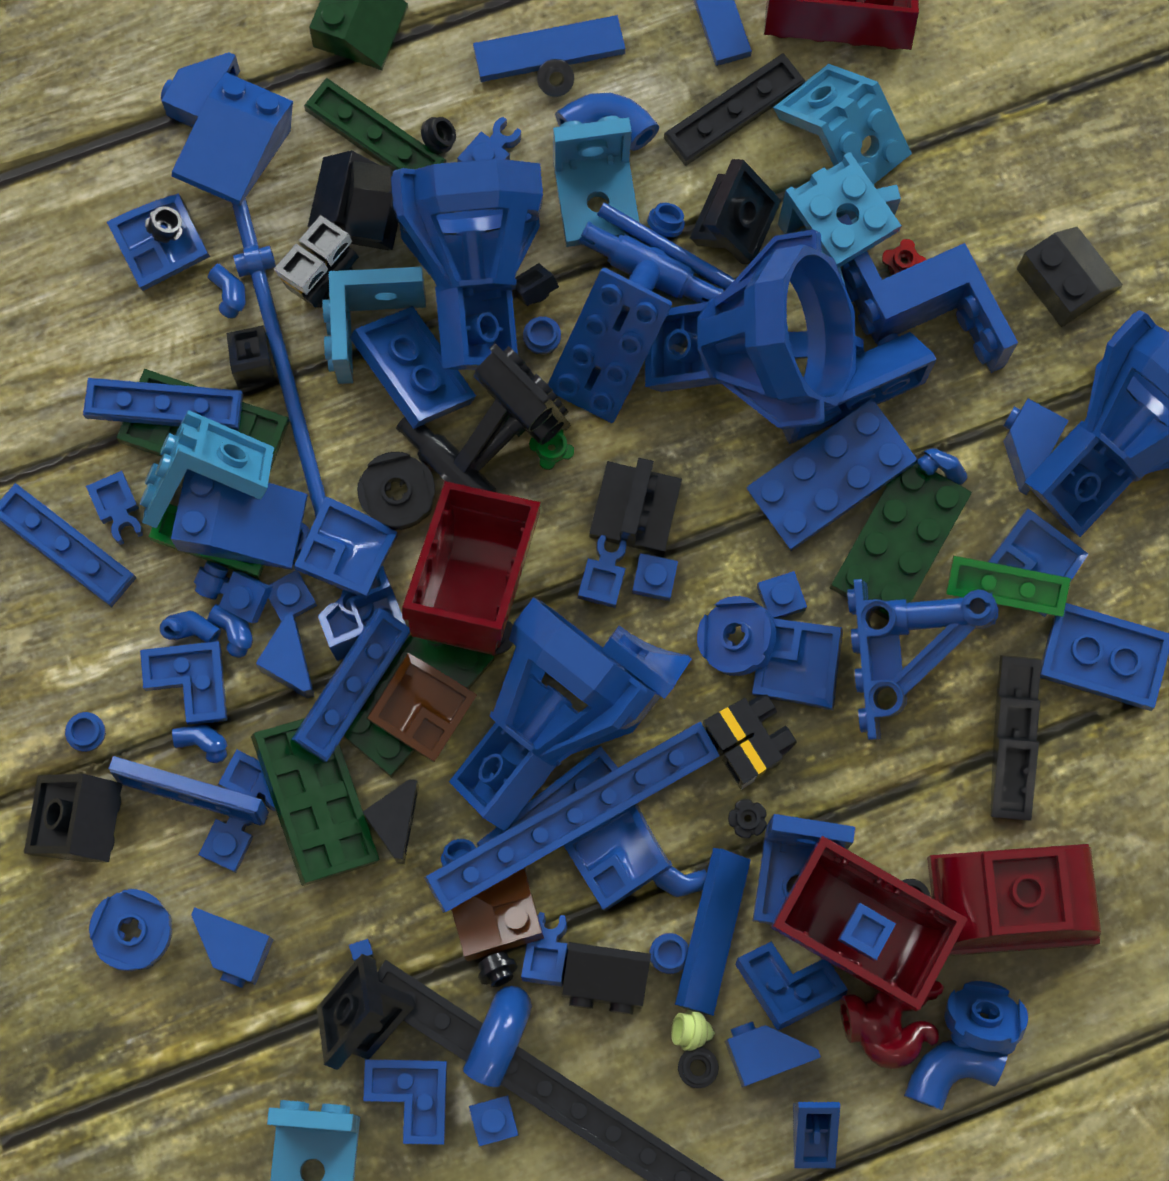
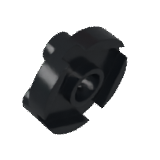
(377, 480)

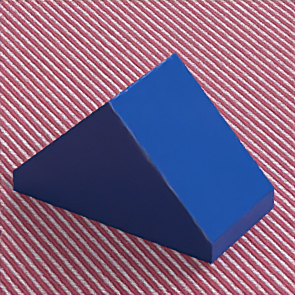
(285, 659)
(815, 1134)

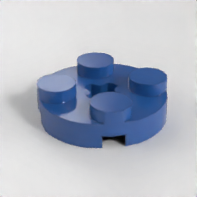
(755, 648)
(141, 950)
(999, 1032)

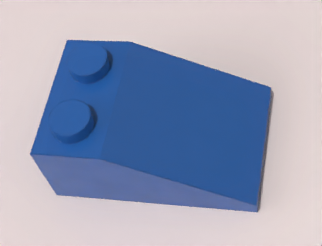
(234, 138)
(238, 526)

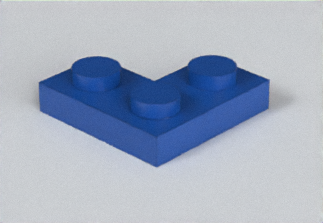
(194, 668)
(788, 995)
(421, 1089)

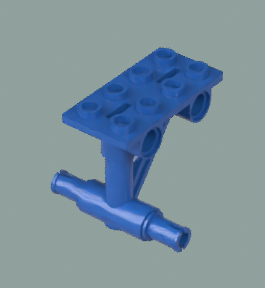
(620, 321)
(882, 649)

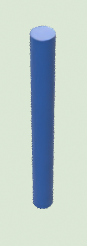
(671, 249)

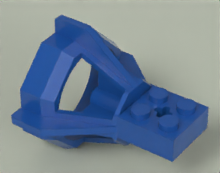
(475, 266)
(746, 340)
(1119, 436)
(537, 723)

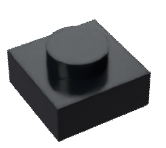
(534, 285)

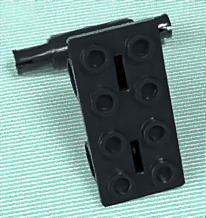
(520, 405)

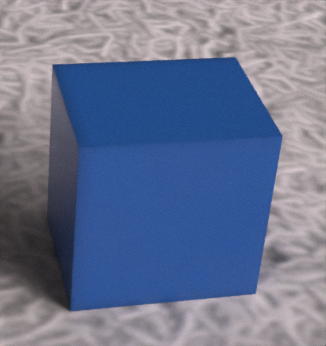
(361, 947)

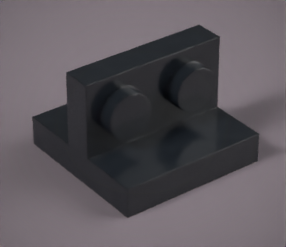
(737, 213)
(636, 506)
(359, 1014)

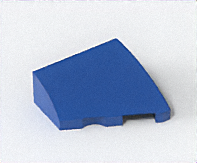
(348, 616)

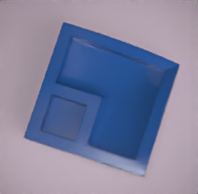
(152, 260)
(345, 548)
(1040, 548)
(649, 663)
(802, 664)
(618, 857)

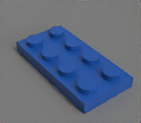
(831, 474)

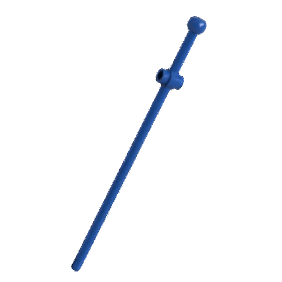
(255, 263)

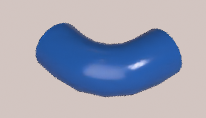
(599, 105)
(499, 1036)
(946, 1066)

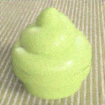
(691, 1030)

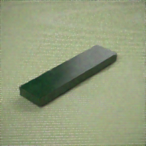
(368, 129)

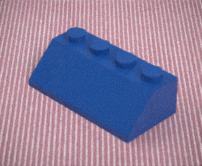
(880, 374)

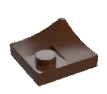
(421, 707)
(498, 918)

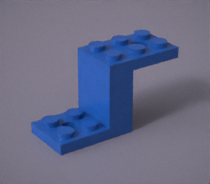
(927, 292)

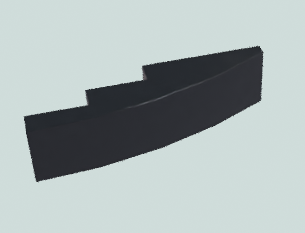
(1015, 738)

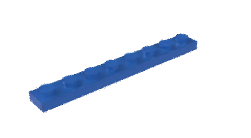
(571, 817)

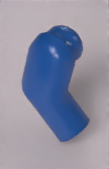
(232, 291)
(947, 463)
(189, 624)
(237, 630)
(205, 738)
(678, 884)

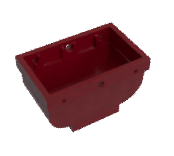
(470, 567)
(826, 897)
(1019, 898)

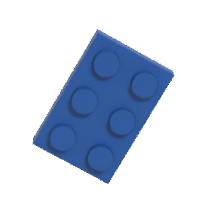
(411, 368)
(1106, 656)

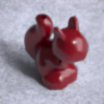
(879, 1028)

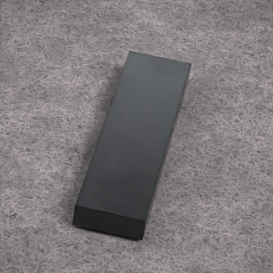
(733, 109)

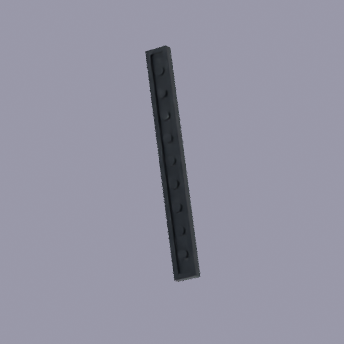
(548, 1089)

